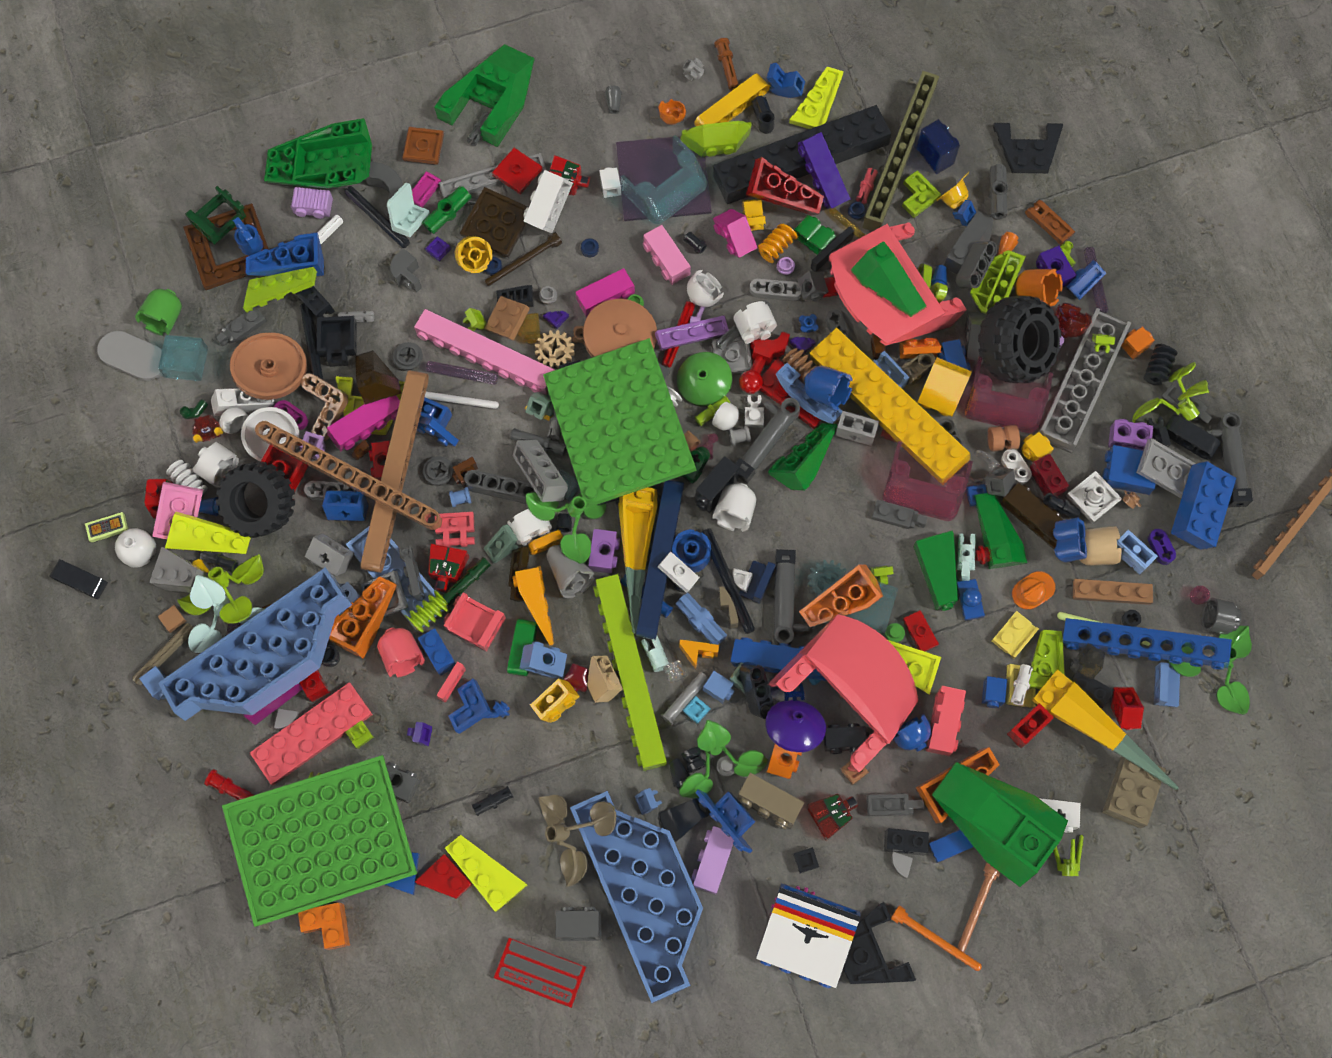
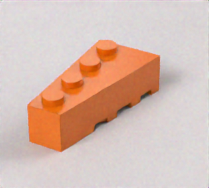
(981, 761)

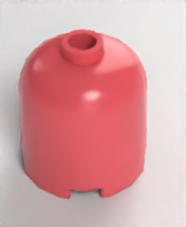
(399, 652)

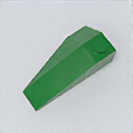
(885, 275)
(803, 463)
(998, 533)

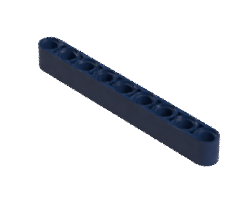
(662, 545)

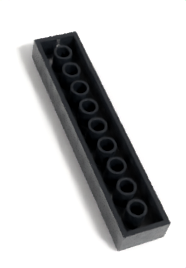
(845, 138)

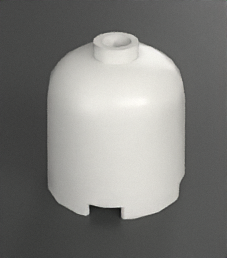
(735, 507)

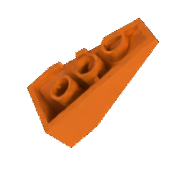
(848, 595)
(360, 622)

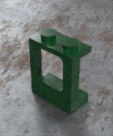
(205, 226)

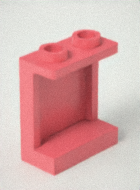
(474, 622)

